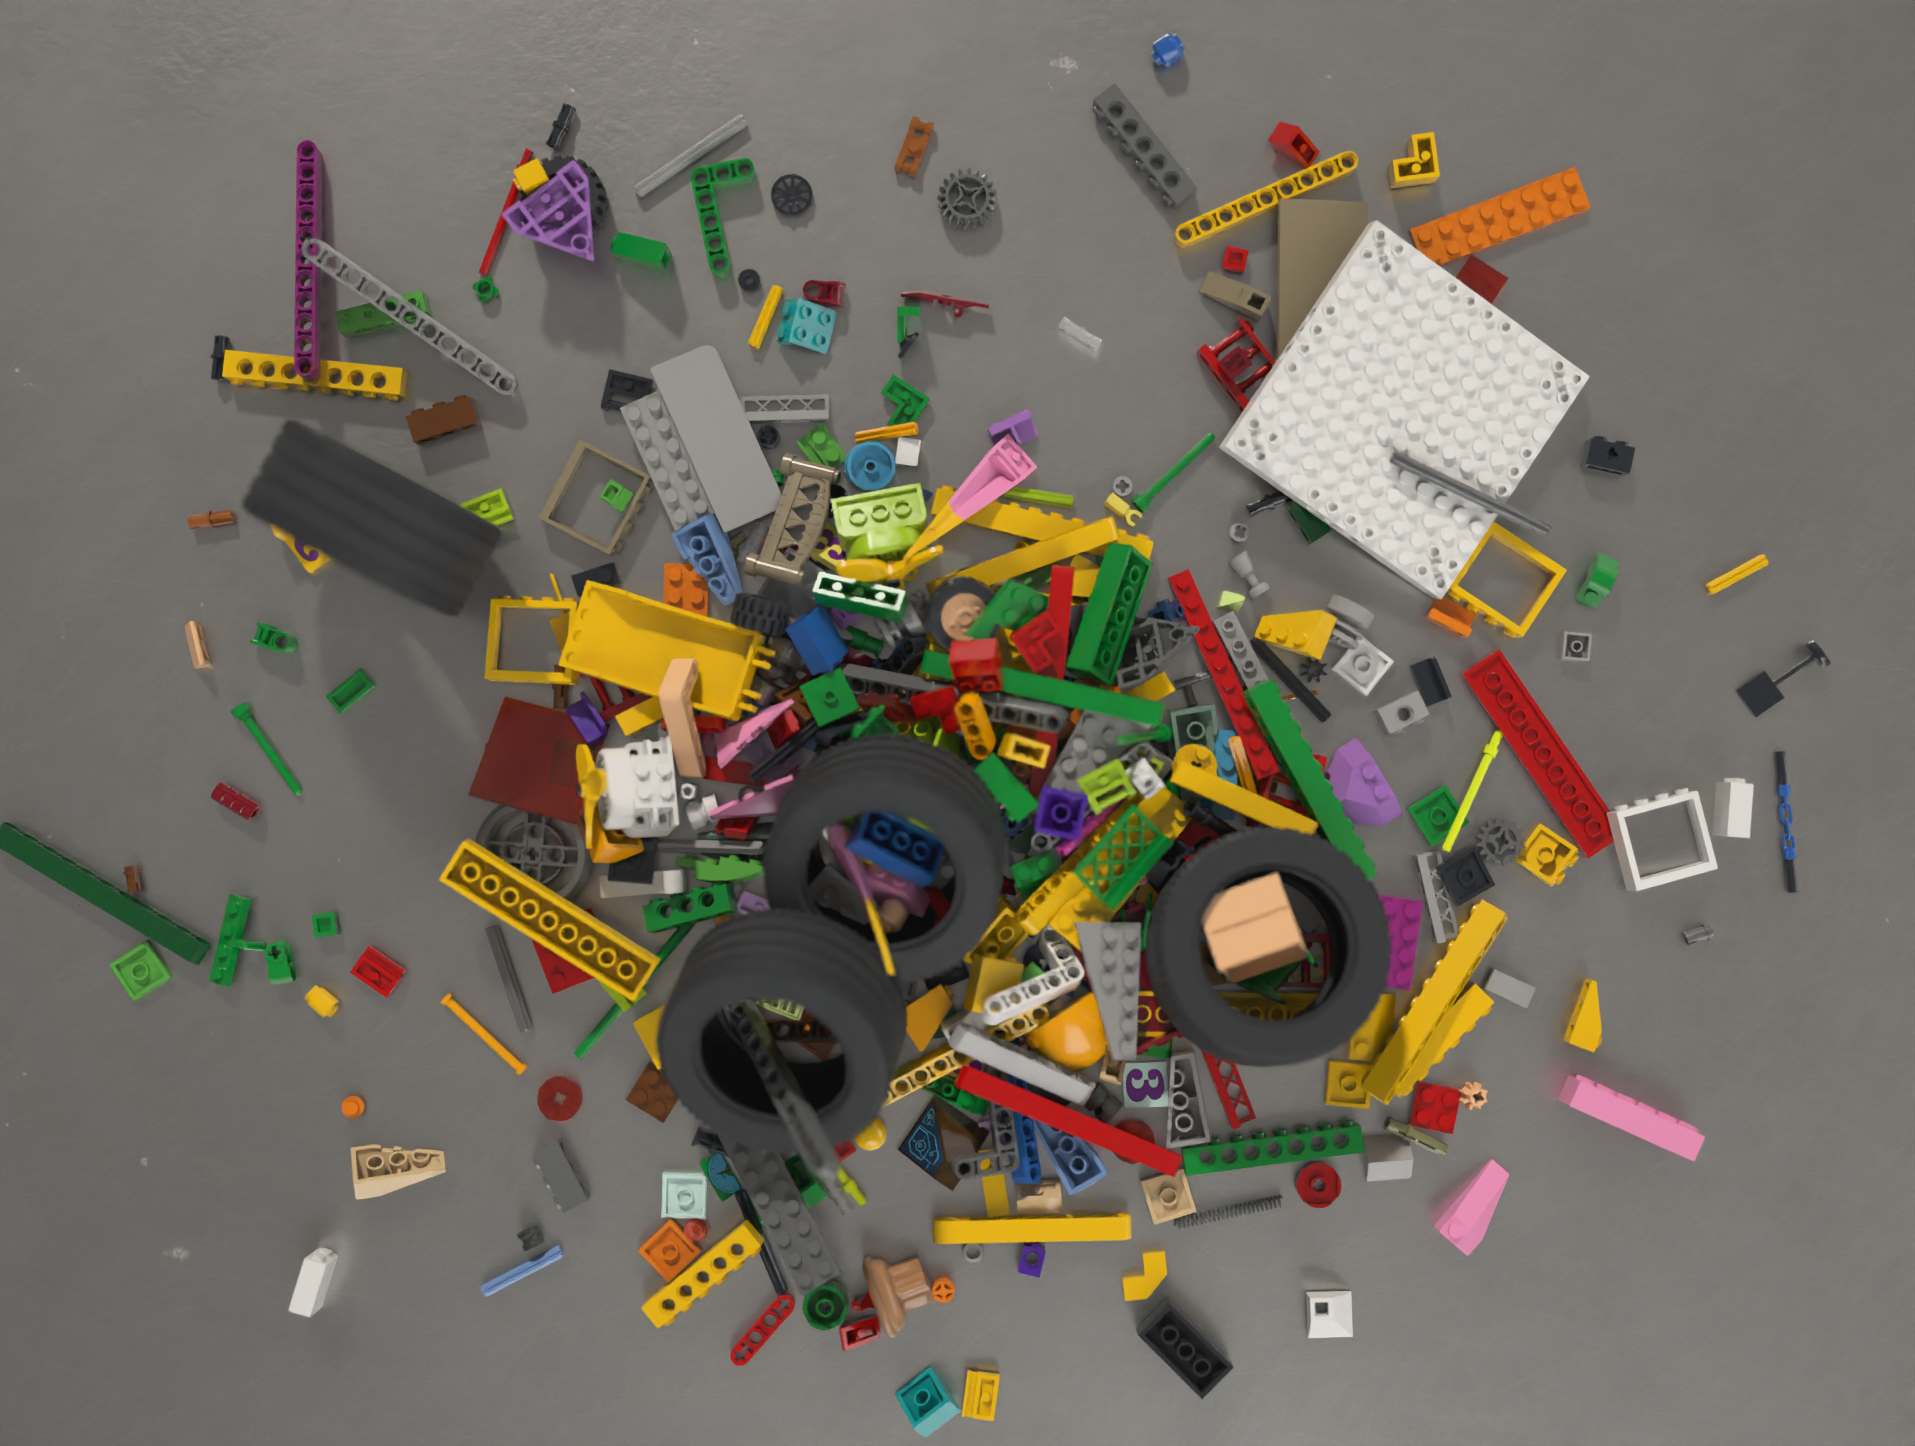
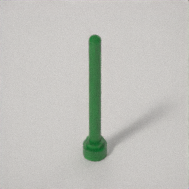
(1142, 501)
(242, 713)
(1160, 734)

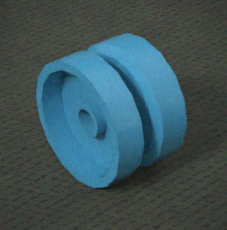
(881, 461)

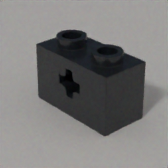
(1595, 459)

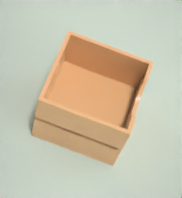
(1253, 929)

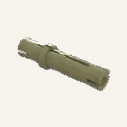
(1407, 1132)

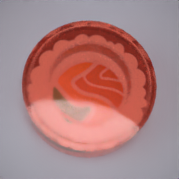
(695, 1230)

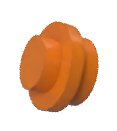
(353, 1107)

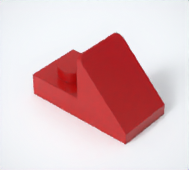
(784, 728)
(859, 1332)

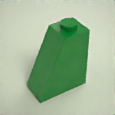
(641, 251)

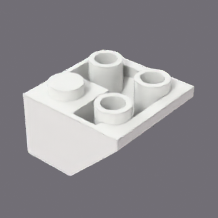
(1329, 1314)

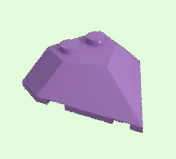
(557, 213)
(1361, 786)

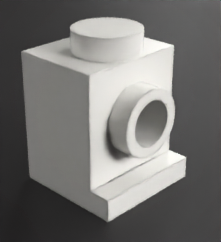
(1145, 778)

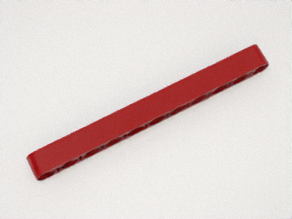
(1059, 608)
(1068, 1120)

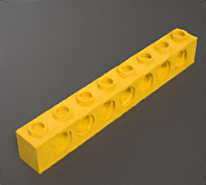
(237, 361)

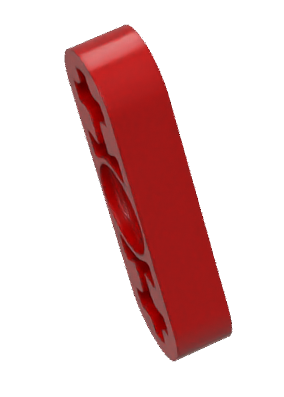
(704, 724)

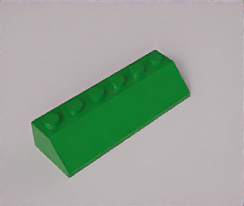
(1110, 614)

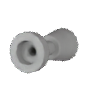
(1244, 567)

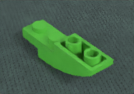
(728, 871)

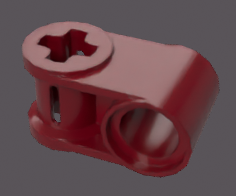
(826, 293)

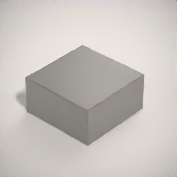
(1575, 646)

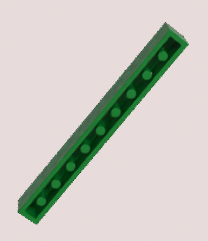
(1305, 772)

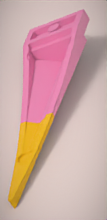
(994, 475)
(855, 870)

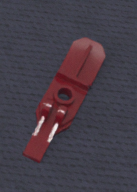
(960, 303)

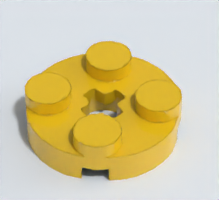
(1199, 754)

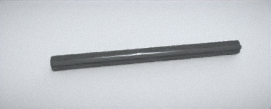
(1470, 493)

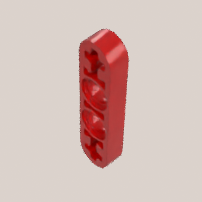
(764, 1330)

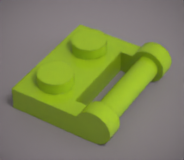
(1103, 780)

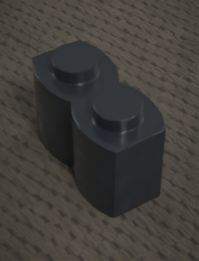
(1168, 863)

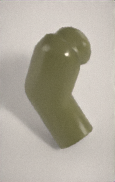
(735, 541)

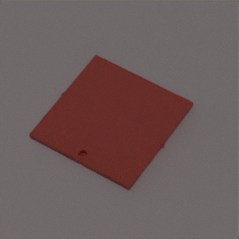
(533, 761)

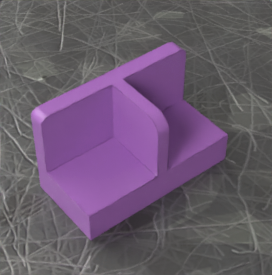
(1017, 426)

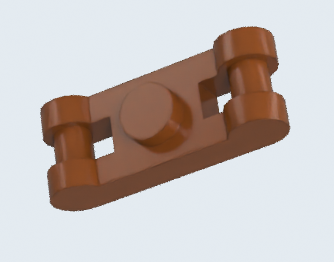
(914, 146)

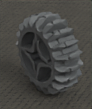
(974, 193)

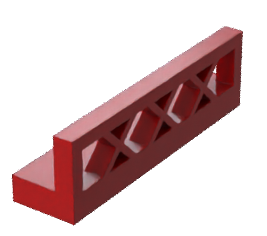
(1223, 1094)

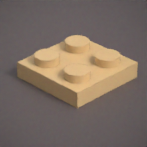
(1168, 1196)

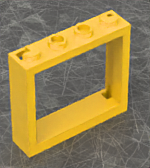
(1529, 553)
(491, 673)

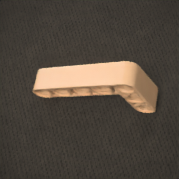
(680, 719)

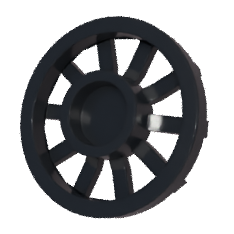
(791, 195)

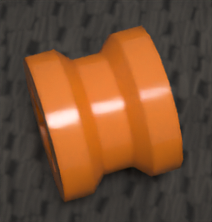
(943, 1295)

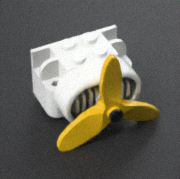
(631, 788)

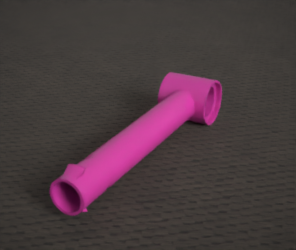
(1090, 825)

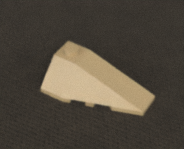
(386, 1169)

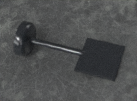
(1763, 693)

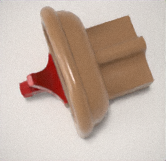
(893, 1290)

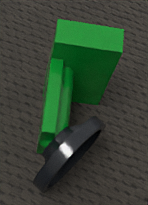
(902, 338)

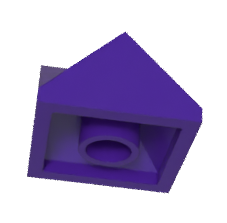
(1060, 813)

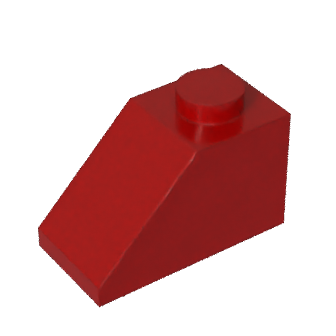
(1294, 144)

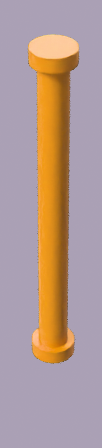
(483, 1034)

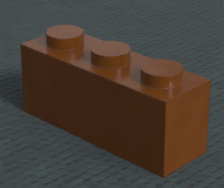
(443, 419)

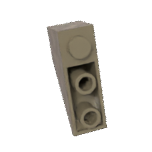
(1236, 295)

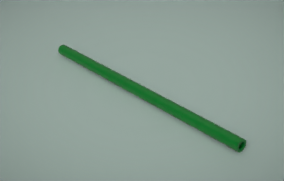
(615, 1010)

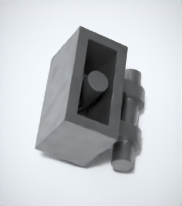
(786, 654)

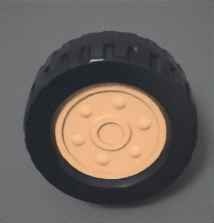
(956, 607)

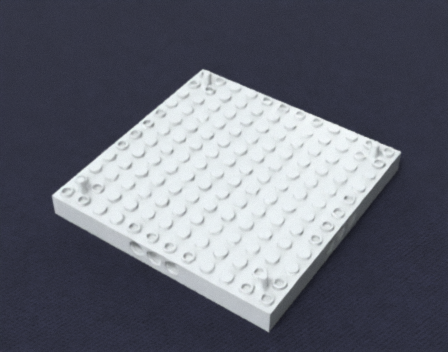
(1410, 367)

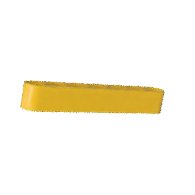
(1239, 799)

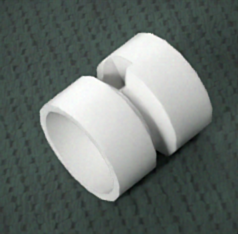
(698, 811)

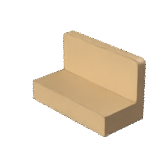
(1039, 1197)

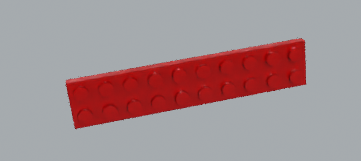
(1541, 752)

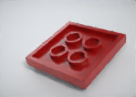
(559, 971)

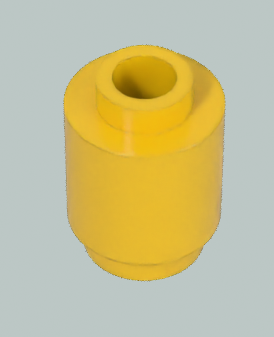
(322, 1001)

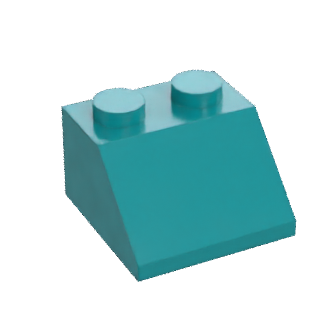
(927, 1402)

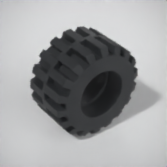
(760, 613)

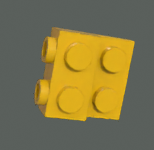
(1547, 855)

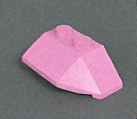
(887, 885)

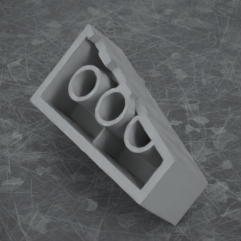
(1186, 1109)

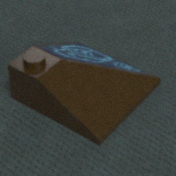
(939, 1138)

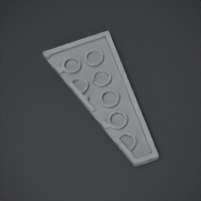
(1089, 748)

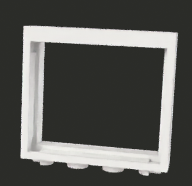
(1624, 848)

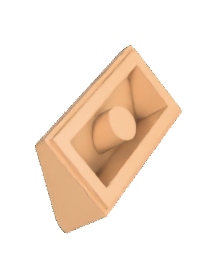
(197, 644)

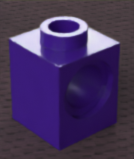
(1031, 1268)

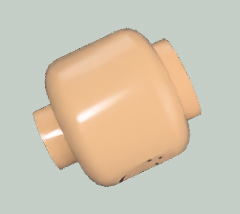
(892, 915)

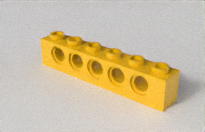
(661, 1313)

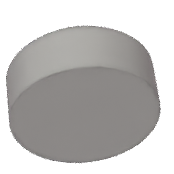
(972, 1252)

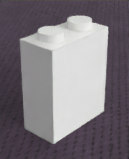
(1733, 808)
(313, 1282)

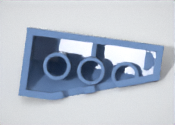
(711, 555)
(1072, 1158)

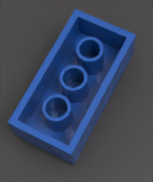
(896, 845)

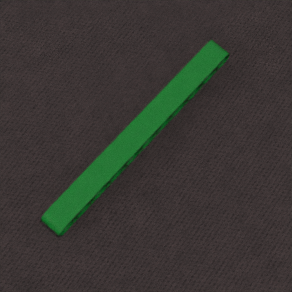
(1061, 692)

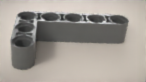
(1000, 1149)

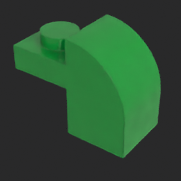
(1599, 580)

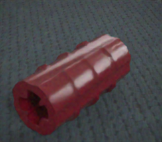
(235, 801)

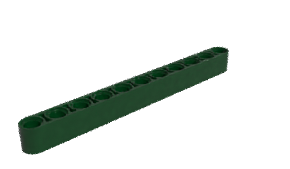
(103, 894)

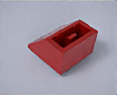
(976, 665)

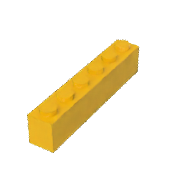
(1460, 1018)

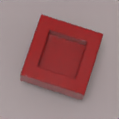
(1235, 259)

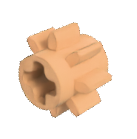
(1467, 1093)

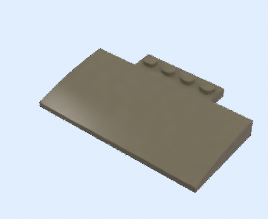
(1311, 248)

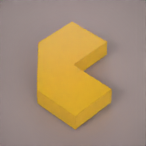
(1142, 1286)

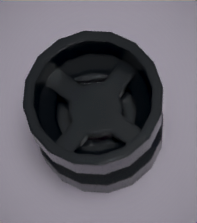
(765, 435)

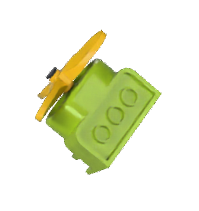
(879, 531)

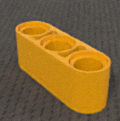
(975, 735)

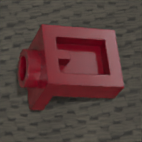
(1236, 362)

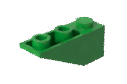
(946, 1090)

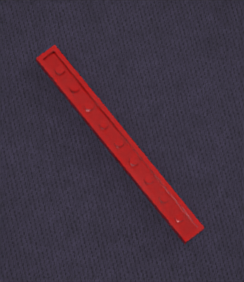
(1223, 675)

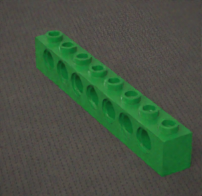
(1351, 1144)

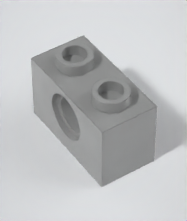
(1389, 717)

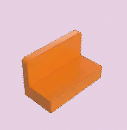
(1451, 616)

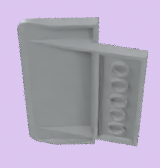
(701, 444)

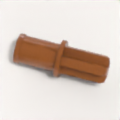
(210, 519)

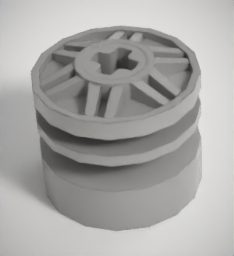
(1349, 618)
(894, 630)

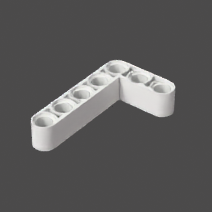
(1040, 984)

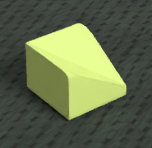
(1230, 601)

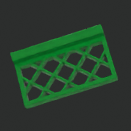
(1131, 873)

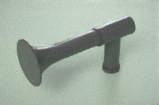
(1187, 682)

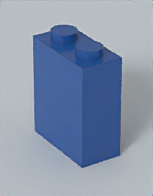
(817, 640)

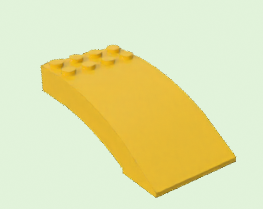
(636, 638)

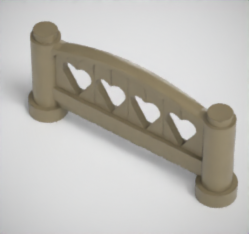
(800, 476)

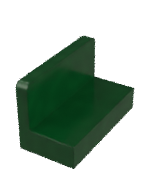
(1308, 524)

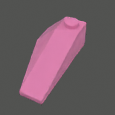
(747, 730)
(755, 803)
(1471, 1212)

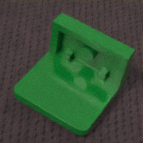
(874, 725)

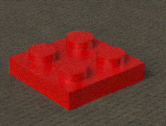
(1434, 1107)

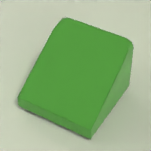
(616, 495)

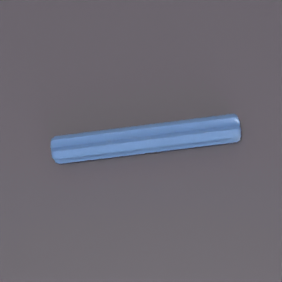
(522, 1271)

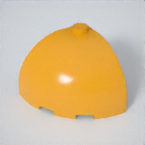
(1071, 1035)

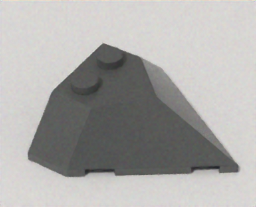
(1150, 647)

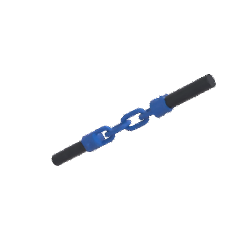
(1788, 852)

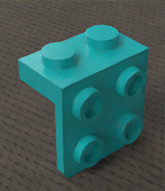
(806, 325)

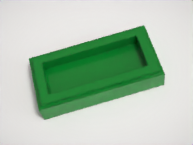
(350, 691)

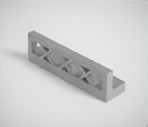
(788, 416)
(1430, 900)

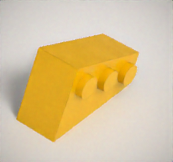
(1298, 632)

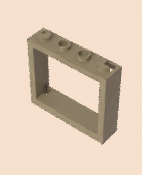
(564, 482)

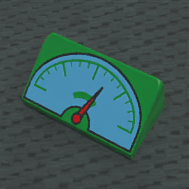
(720, 1176)

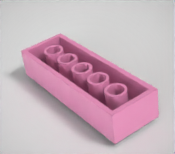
(1633, 1118)

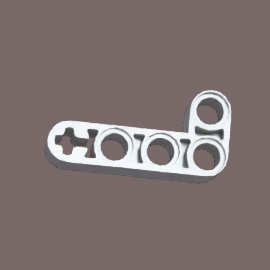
(664, 882)

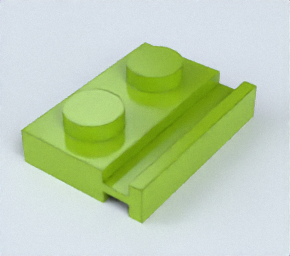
(490, 507)

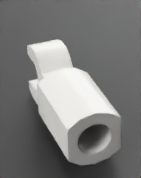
(689, 791)

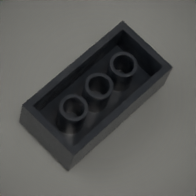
(1184, 1348)

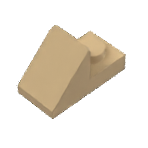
(1111, 1069)

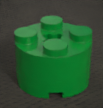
(836, 1311)

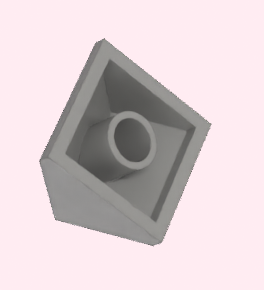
(1387, 1157)

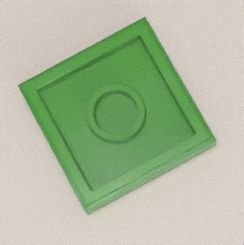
(140, 970)

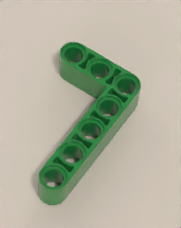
(712, 211)

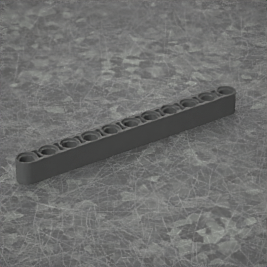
(999, 701)
(784, 1089)

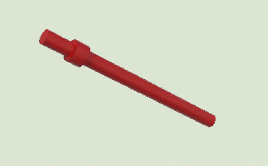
(501, 224)

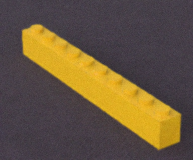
(1032, 524)
(1434, 1002)

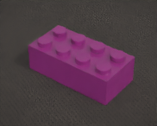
(1404, 923)

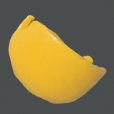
(873, 1136)

